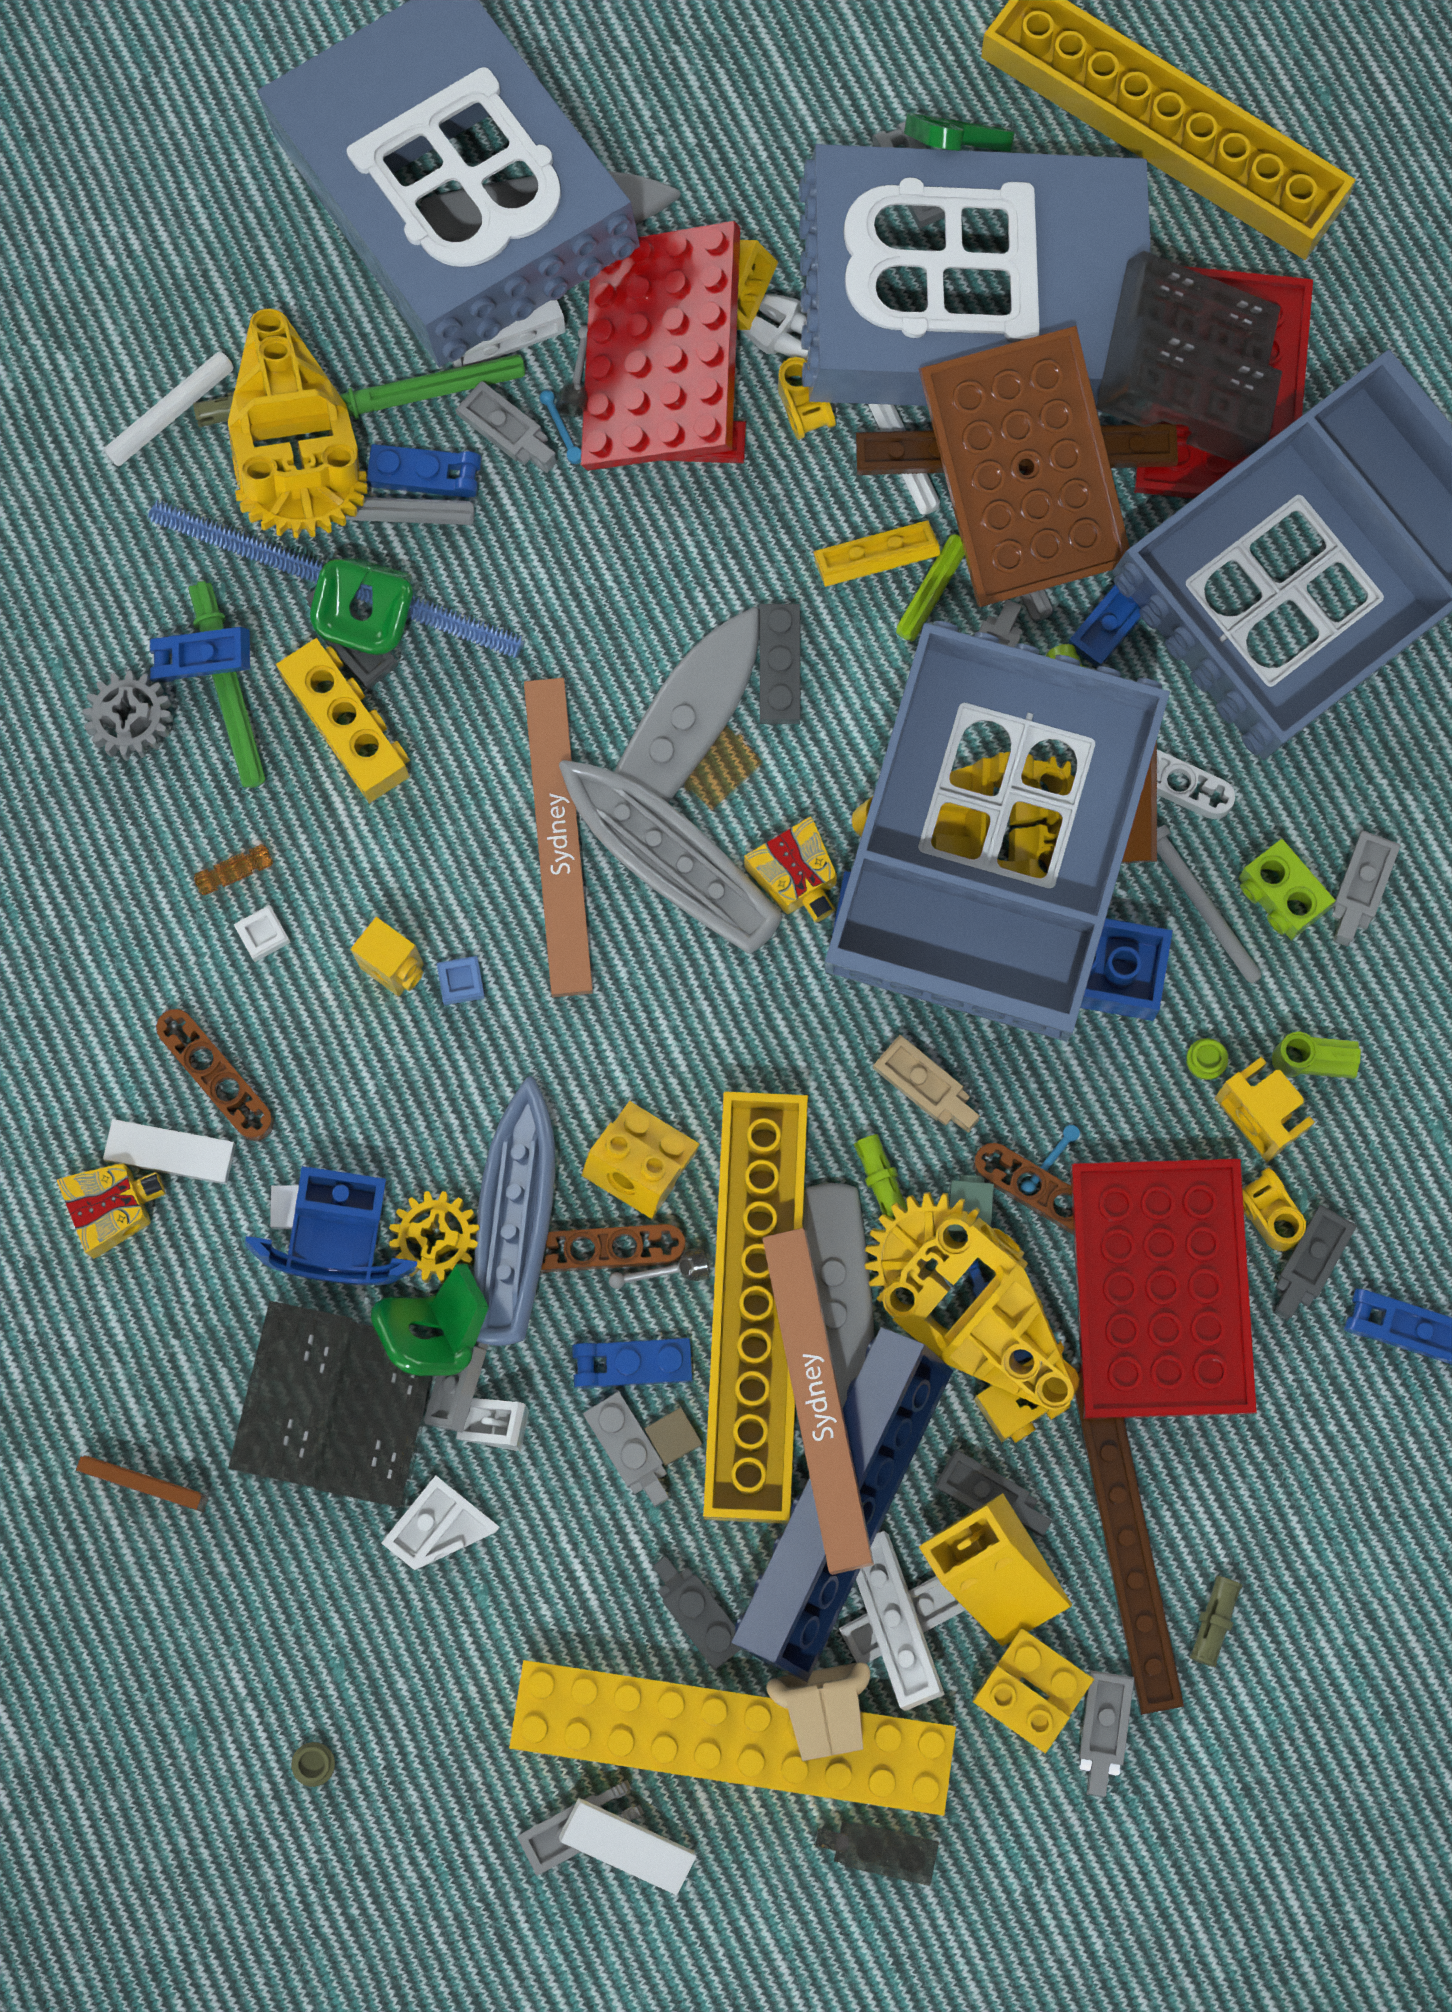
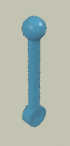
(574, 453)
(1070, 1134)

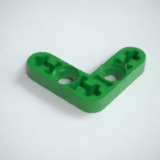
(953, 134)

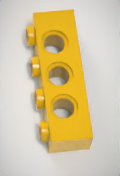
(371, 774)

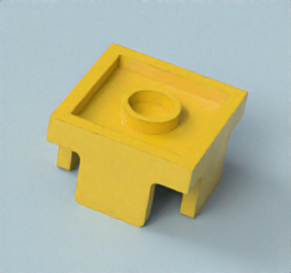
(1263, 1109)

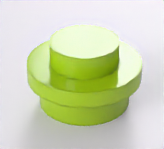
(1207, 1059)

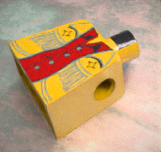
(795, 870)
(108, 1205)

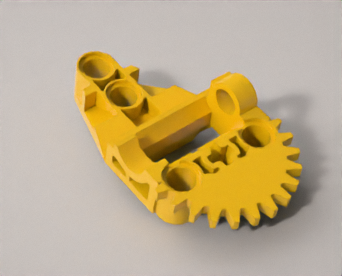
(284, 395)
(965, 830)
(997, 1322)

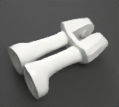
(772, 339)

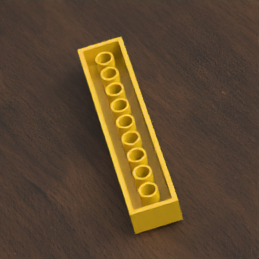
(1169, 120)
(749, 1372)
(724, 1738)

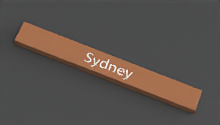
(557, 840)
(818, 1402)

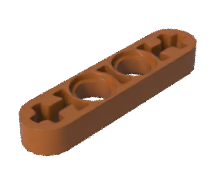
(212, 1077)
(1042, 1201)
(603, 1241)

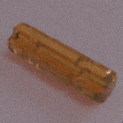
(233, 869)

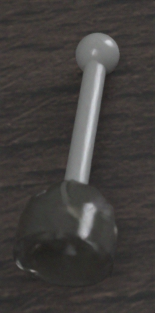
(573, 397)
(692, 1265)

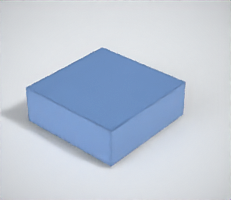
(460, 980)

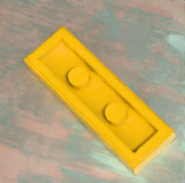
(876, 553)

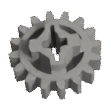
(115, 703)

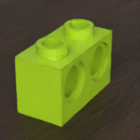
(1295, 884)

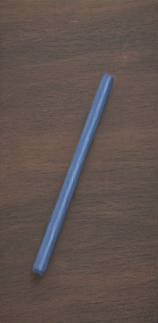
(304, 568)

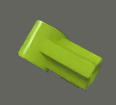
(1319, 1055)

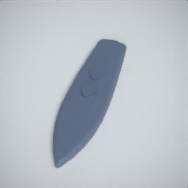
(514, 1215)

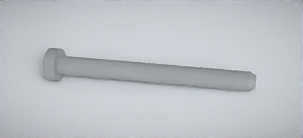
(1205, 906)

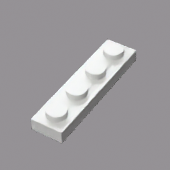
(897, 1627)

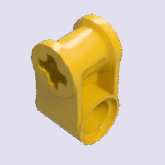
(801, 413)
(1272, 1207)

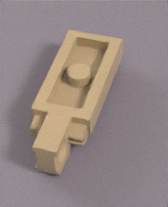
(926, 1084)

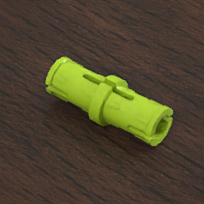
(880, 1174)

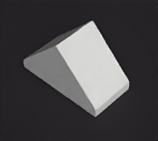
(496, 1424)

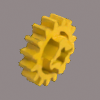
(417, 1232)

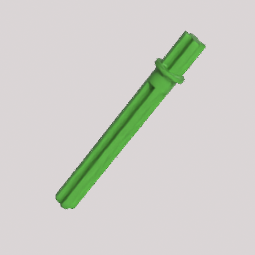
(433, 385)
(228, 692)

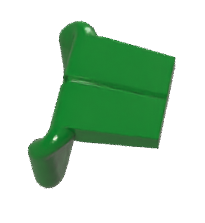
(332, 601)
(455, 1309)

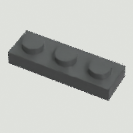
(779, 663)

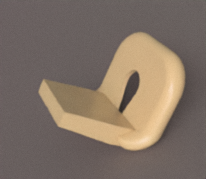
(828, 1717)

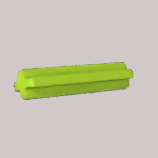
(931, 589)

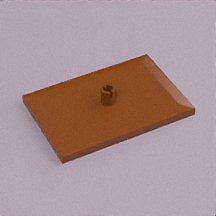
(1036, 408)

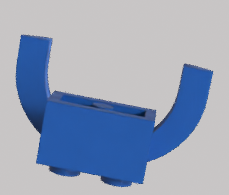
(334, 1232)

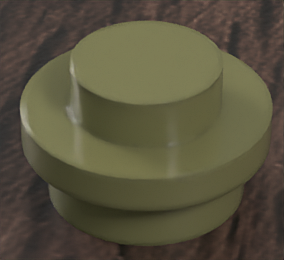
(313, 1764)

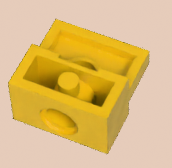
(639, 1159)
(1019, 1706)

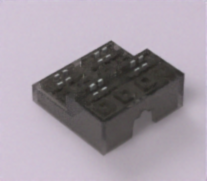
(1192, 357)
(330, 1409)

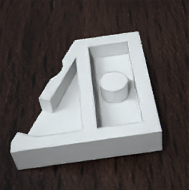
(437, 1526)

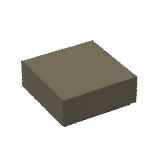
(673, 1436)

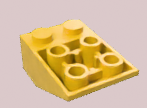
(996, 1571)

